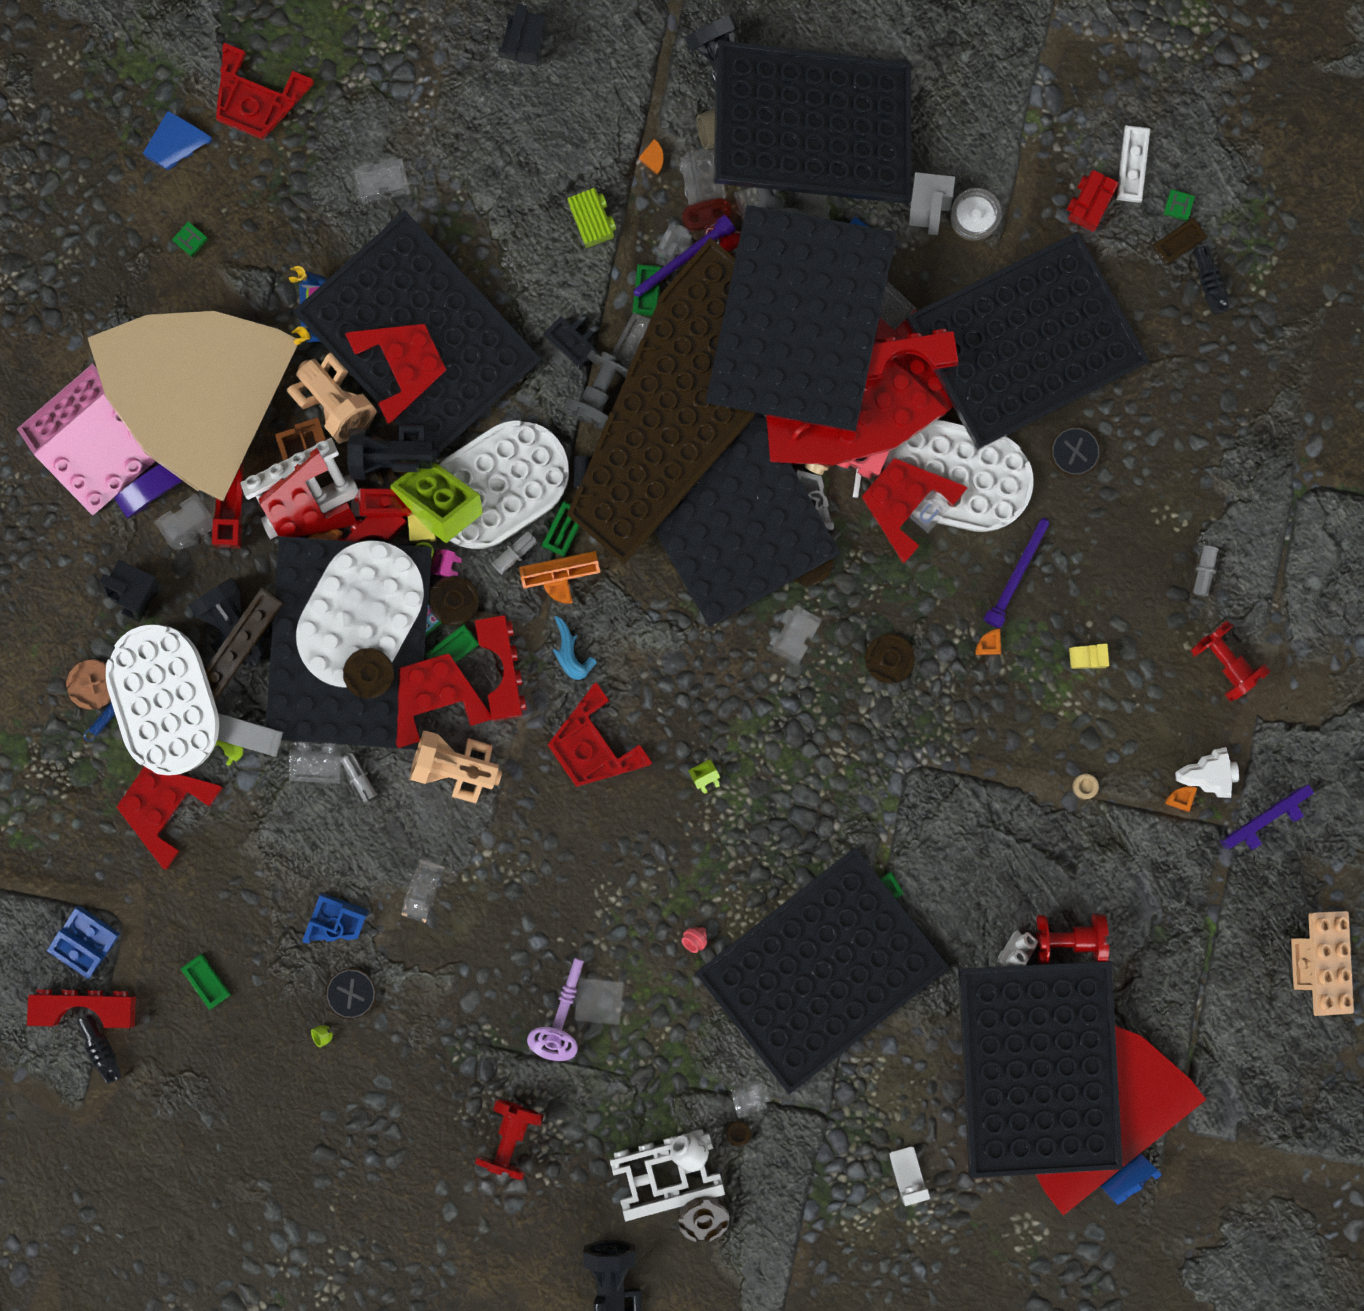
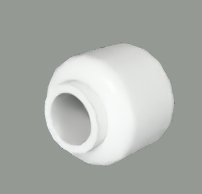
(689, 1152)

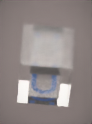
(930, 511)

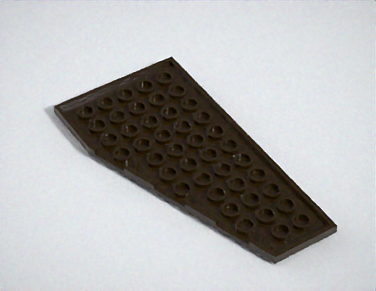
(660, 425)

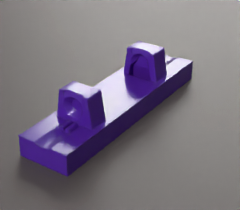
(1287, 804)

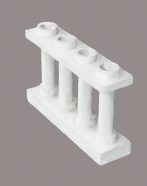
(328, 497)

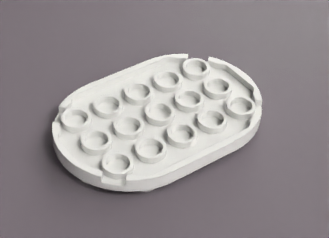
(996, 475)
(519, 478)
(320, 632)
(162, 699)

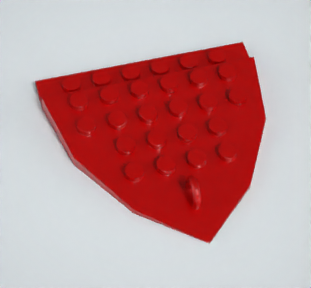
(890, 415)
(1151, 1101)

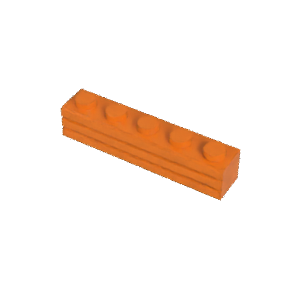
(559, 569)

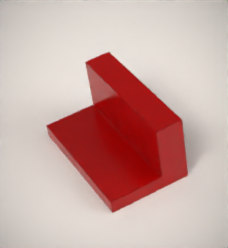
(380, 503)

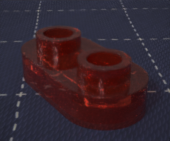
(705, 213)

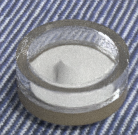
(975, 214)

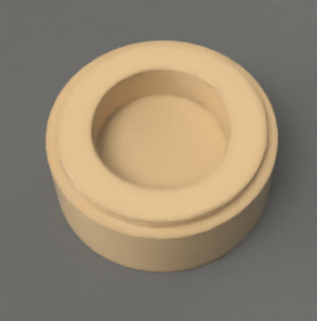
(1085, 786)

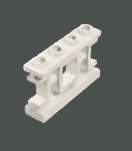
(672, 1196)

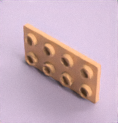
(1325, 963)

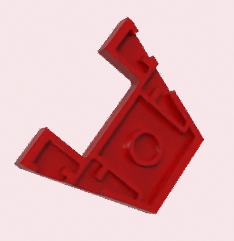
(250, 105)
(410, 357)
(898, 494)
(293, 507)
(432, 686)
(583, 749)
(152, 803)

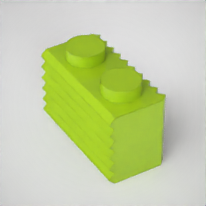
(591, 218)

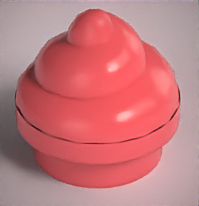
(695, 939)

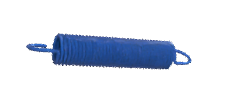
(101, 721)

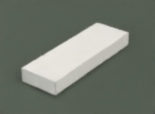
(1133, 164)

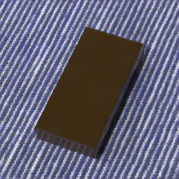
(1179, 241)

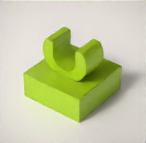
(704, 774)

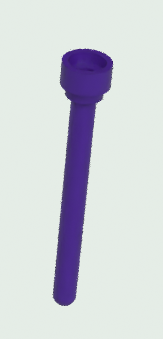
(722, 228)
(996, 615)

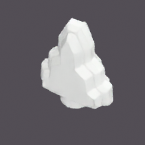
(1211, 773)

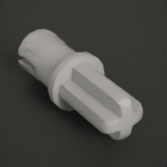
(514, 553)
(1205, 570)
(358, 777)

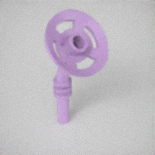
(555, 1033)

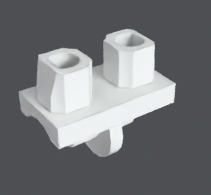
(1017, 950)

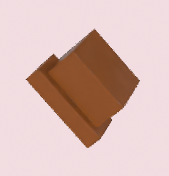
(304, 437)

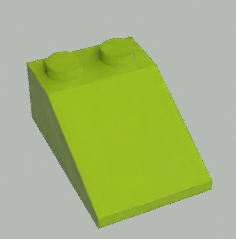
(439, 500)

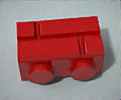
(1092, 200)

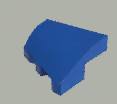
(174, 141)
(334, 920)
(1129, 1179)

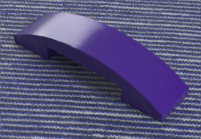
(146, 489)

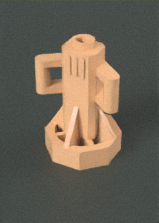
(341, 408)
(437, 761)

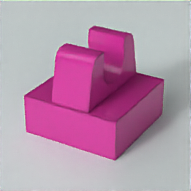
(443, 562)

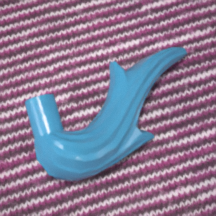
(566, 654)

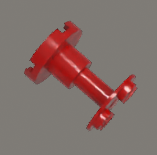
(1236, 668)
(1082, 939)
(512, 1130)

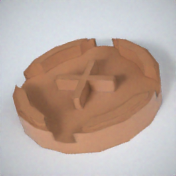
(88, 685)

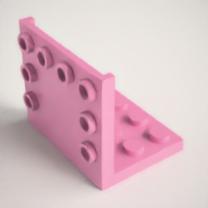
(85, 442)

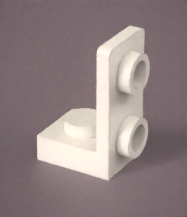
(908, 1176)

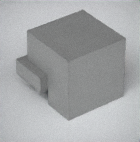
(929, 197)

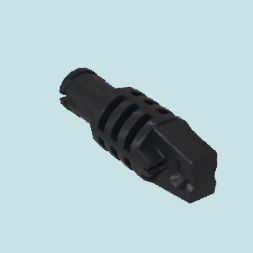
(1211, 281)
(99, 1050)

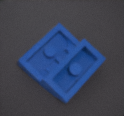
(83, 942)

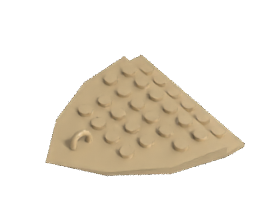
(192, 388)

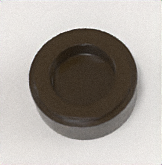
(738, 1133)

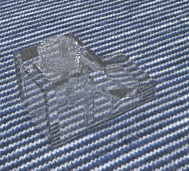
(422, 891)
(750, 1098)

